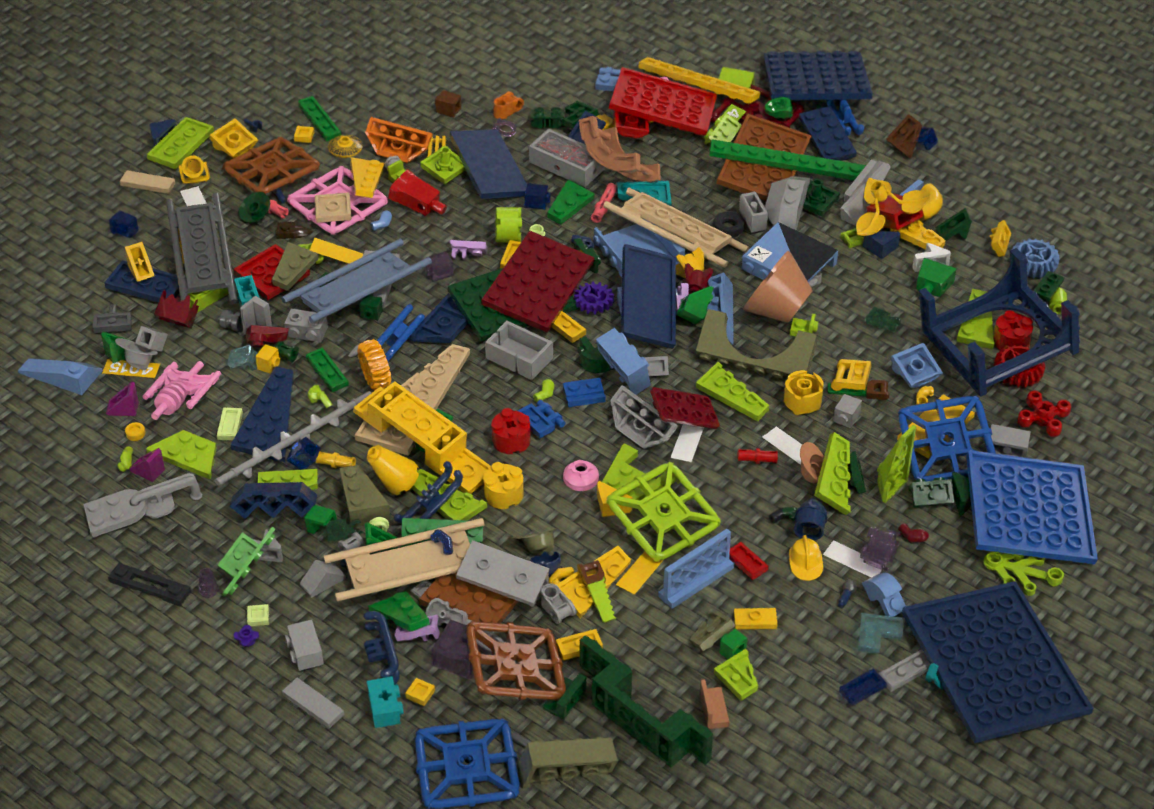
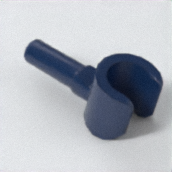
(255, 124)

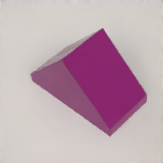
(124, 402)
(149, 465)

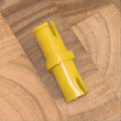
(335, 460)

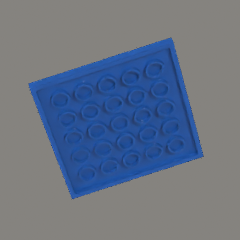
(1030, 507)

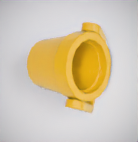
(193, 168)

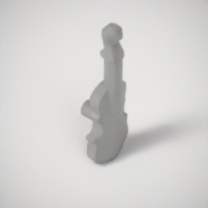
(445, 613)

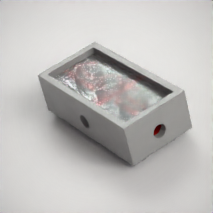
(564, 158)

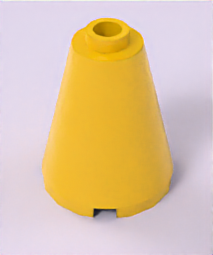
(393, 469)

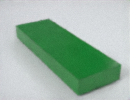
(327, 370)

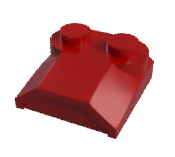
(630, 126)

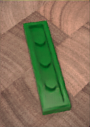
(319, 118)

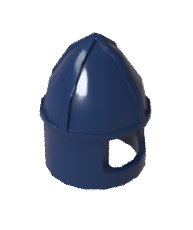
(811, 515)

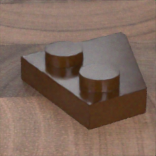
(906, 135)

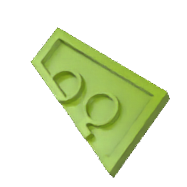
(307, 476)

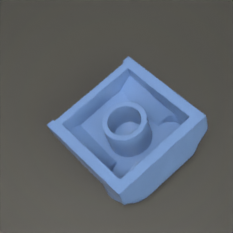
(916, 366)

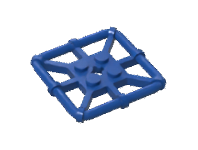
(936, 432)
(458, 773)

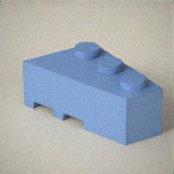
(624, 360)

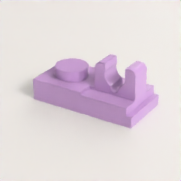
(473, 247)
(403, 634)

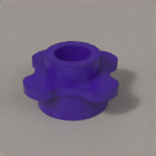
(250, 637)

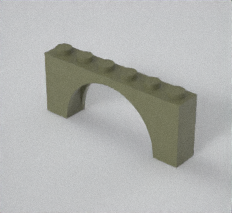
(716, 346)

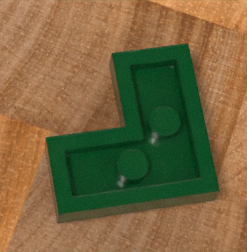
(575, 111)

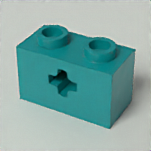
(245, 289)
(384, 702)

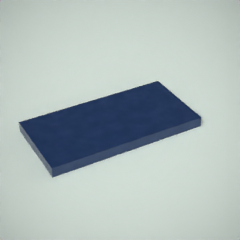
(489, 163)
(648, 296)

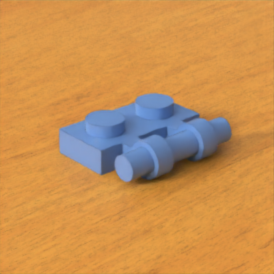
(606, 81)

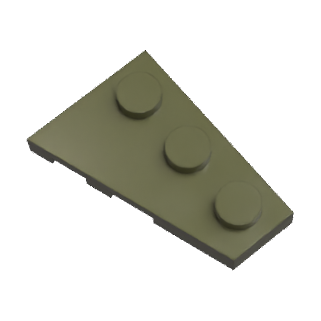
(293, 265)

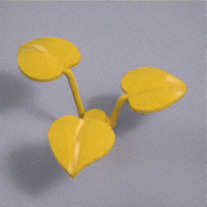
(878, 191)

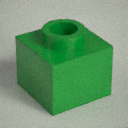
(732, 644)

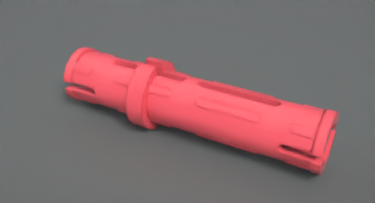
(599, 212)

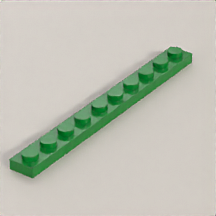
(785, 160)

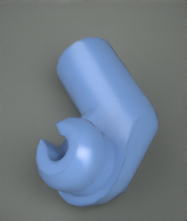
(384, 221)

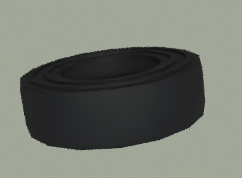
(729, 216)

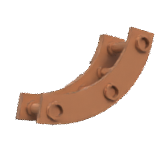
(611, 155)

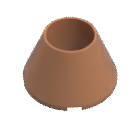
(781, 291)

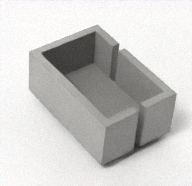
(519, 350)

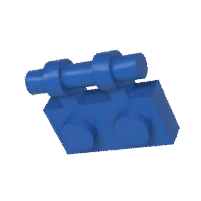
(539, 423)

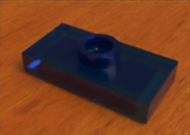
(862, 687)

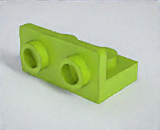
(725, 129)

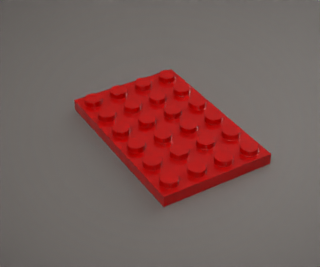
(663, 101)

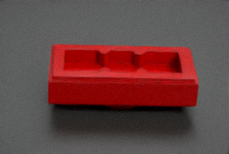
(747, 561)

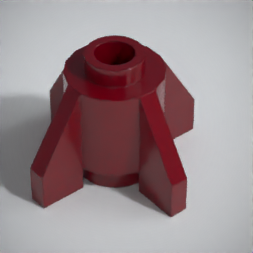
(696, 279)

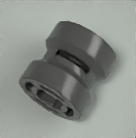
(232, 320)

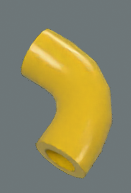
(934, 204)

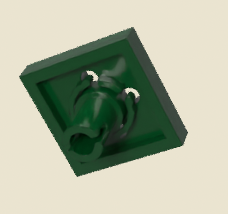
(819, 198)

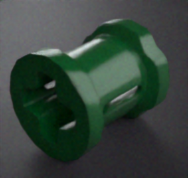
(287, 351)

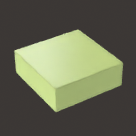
(258, 615)

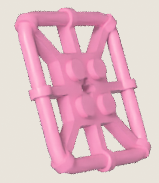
(338, 187)

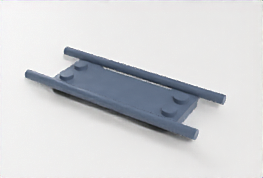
(381, 272)

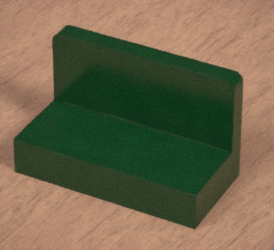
(573, 693)

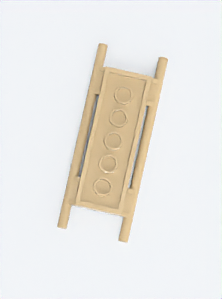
(676, 222)
(403, 564)

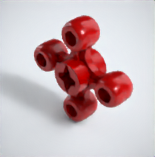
(1044, 413)

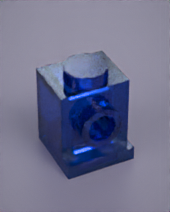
(123, 224)

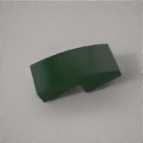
(578, 245)

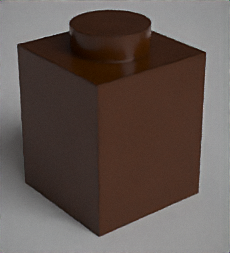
(448, 103)

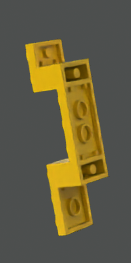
(428, 428)

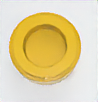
(135, 431)

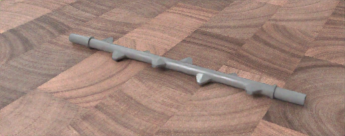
(286, 439)

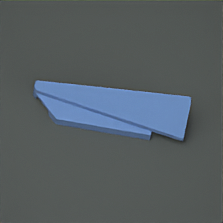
(723, 299)

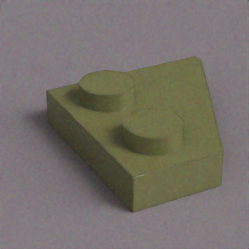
(712, 630)

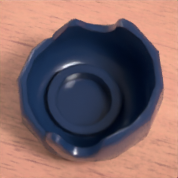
(550, 561)

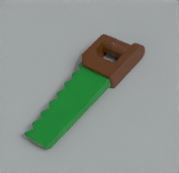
(868, 392)

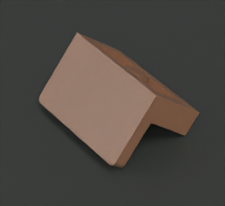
(713, 706)

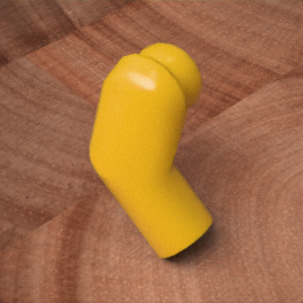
(559, 574)

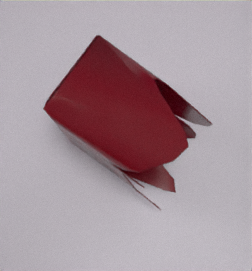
(176, 311)

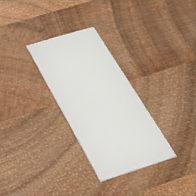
(193, 196)
(687, 442)
(784, 443)
(850, 558)

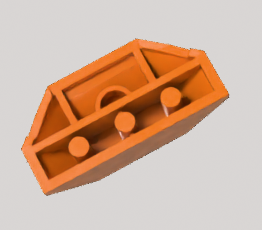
(397, 140)

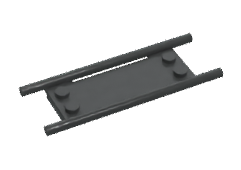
(201, 248)

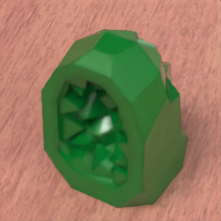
(779, 108)

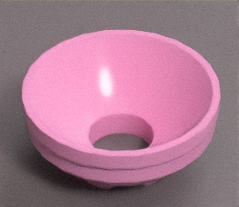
(580, 480)

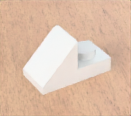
(933, 253)

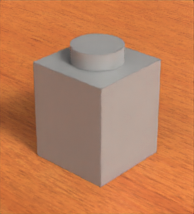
(151, 338)
(847, 411)

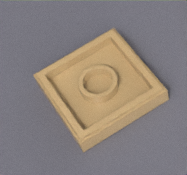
(332, 207)

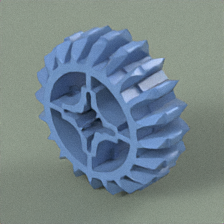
(1040, 255)

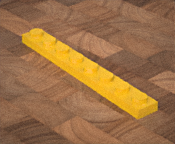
(703, 81)

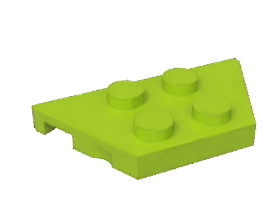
(188, 452)

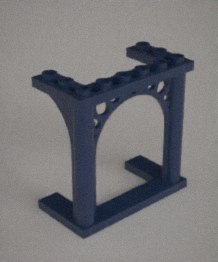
(1010, 288)

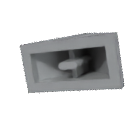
(321, 577)

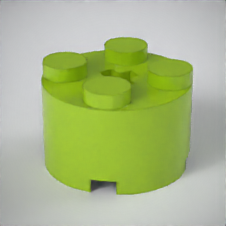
(508, 224)

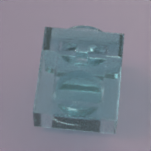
(243, 356)

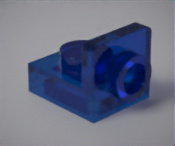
(927, 137)

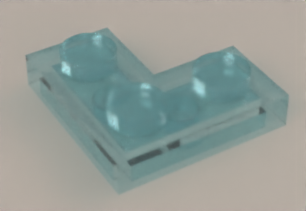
(877, 626)

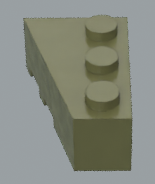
(362, 496)

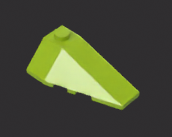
(895, 468)

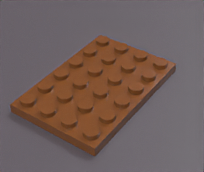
(755, 177)

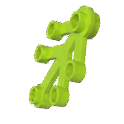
(1000, 562)

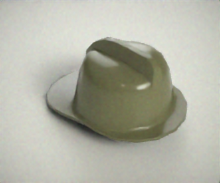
(538, 542)

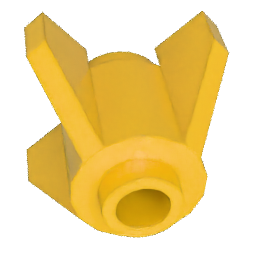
(695, 261)

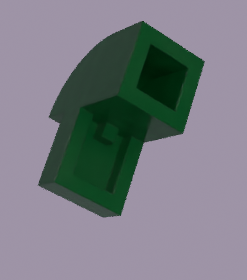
(591, 357)

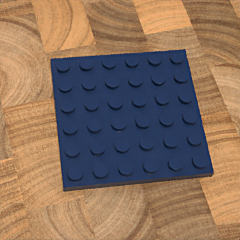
(817, 75)

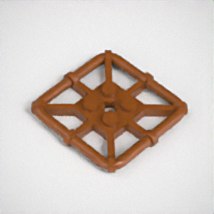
(271, 165)
(507, 669)

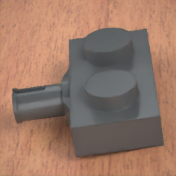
(112, 321)

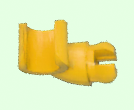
(923, 393)

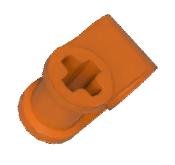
(507, 105)

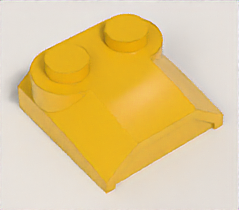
(233, 139)

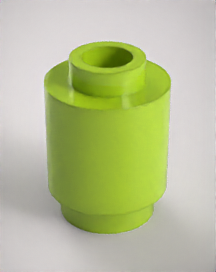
(1055, 302)

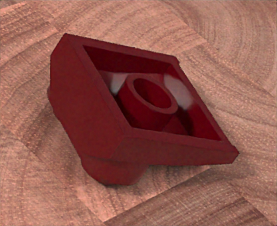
(261, 335)

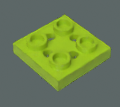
(444, 161)

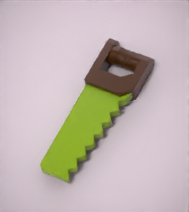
(597, 589)

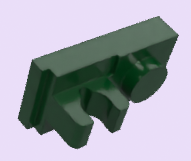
(856, 474)

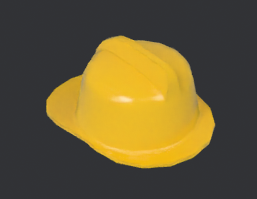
(806, 559)

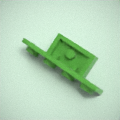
(240, 556)

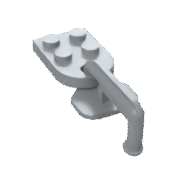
(131, 505)

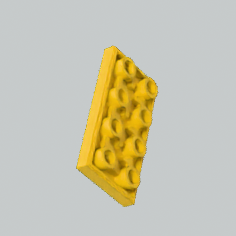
(932, 415)

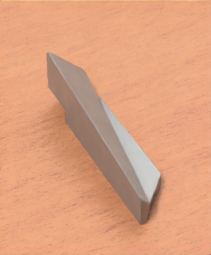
(854, 200)

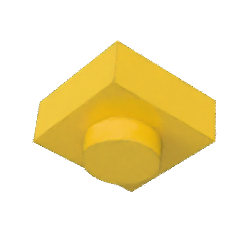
(303, 134)
(420, 692)

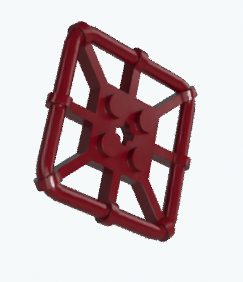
(757, 109)

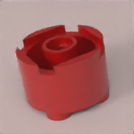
(1013, 329)
(511, 431)

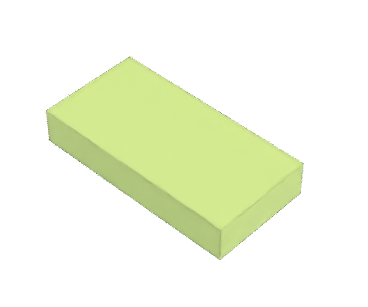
(229, 423)

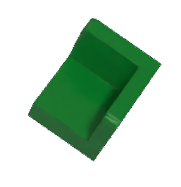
(318, 516)

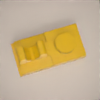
(1000, 238)

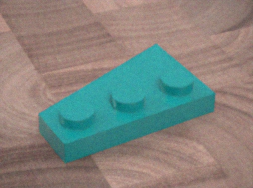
(659, 190)

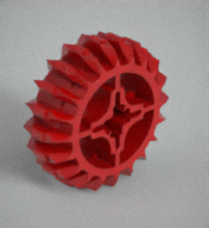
(1025, 377)

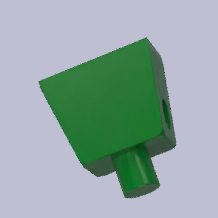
(935, 277)

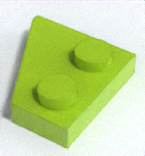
(738, 675)

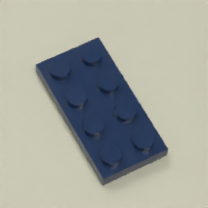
(827, 134)
(150, 288)

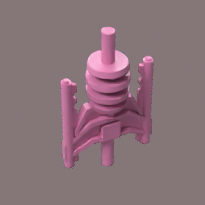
(178, 386)

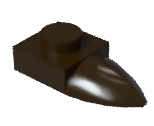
(289, 230)

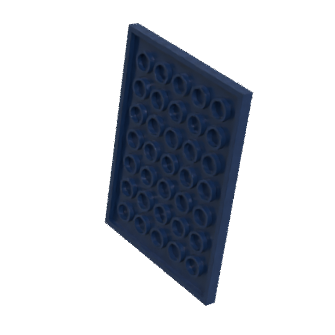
(996, 661)

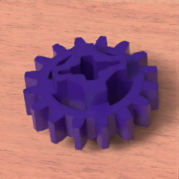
(594, 298)

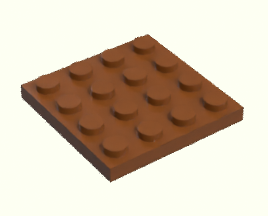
(476, 601)

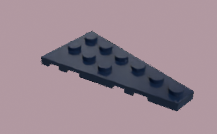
(268, 415)

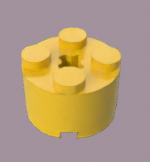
(803, 392)
(503, 485)

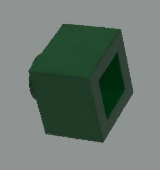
(371, 307)

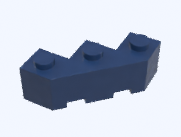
(273, 498)

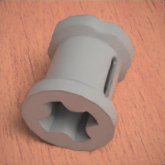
(353, 542)

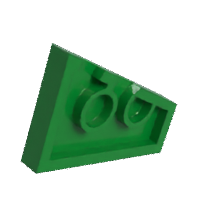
(569, 202)
(402, 611)

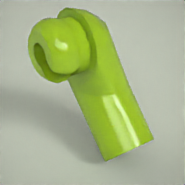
(547, 390)
(126, 459)

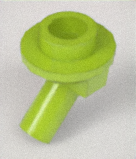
(315, 394)

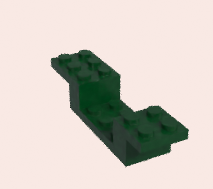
(612, 696)

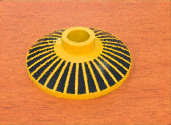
(345, 146)

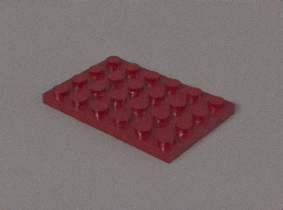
(538, 281)

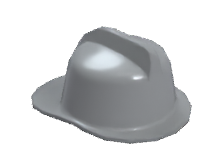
(136, 355)

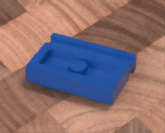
(584, 392)

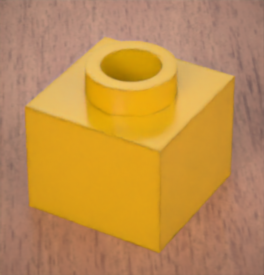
(267, 359)

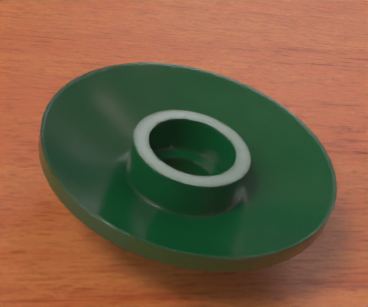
(254, 207)

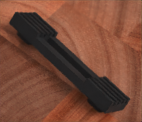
(175, 591)

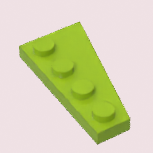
(834, 474)
(458, 507)

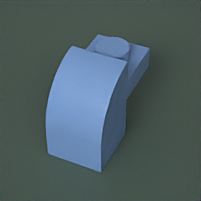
(886, 590)

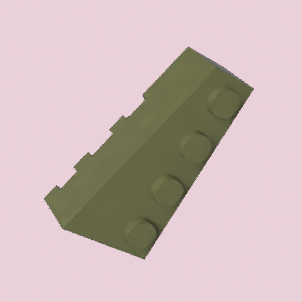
(565, 759)

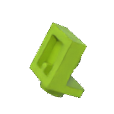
(395, 170)
(804, 325)

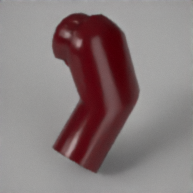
(913, 535)

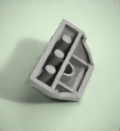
(787, 200)
(639, 419)

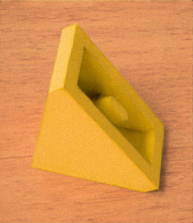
(138, 261)
(603, 492)

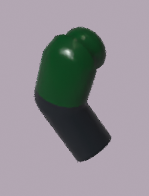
(783, 512)

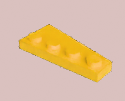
(573, 587)

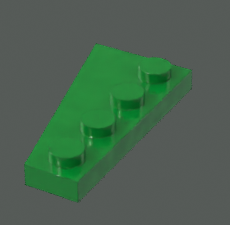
(413, 526)

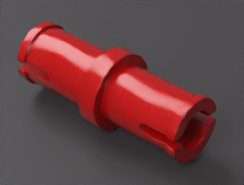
(757, 455)

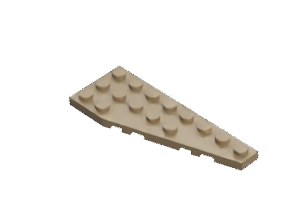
(429, 387)

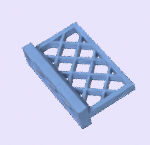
(692, 580)

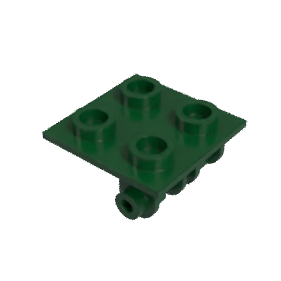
(554, 114)

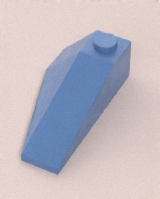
(62, 374)

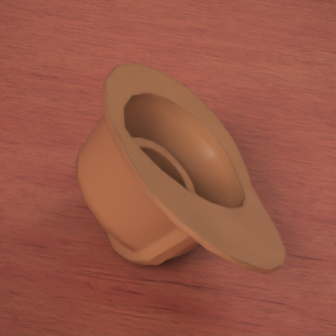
(811, 461)

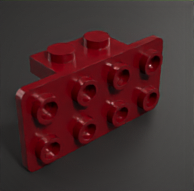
(684, 408)

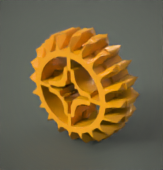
(374, 364)

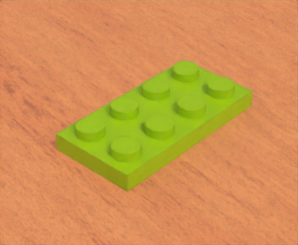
(180, 142)

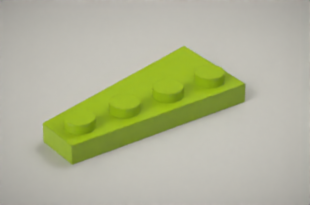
(978, 328)
(728, 390)

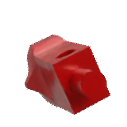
(416, 194)

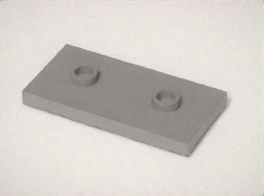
(502, 573)

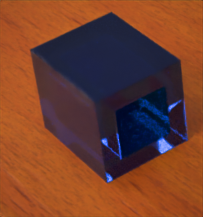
(537, 196)
(303, 453)

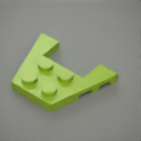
(622, 473)

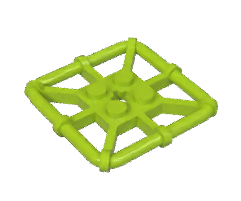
(663, 522)

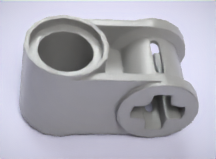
(556, 603)

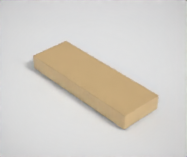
(147, 182)

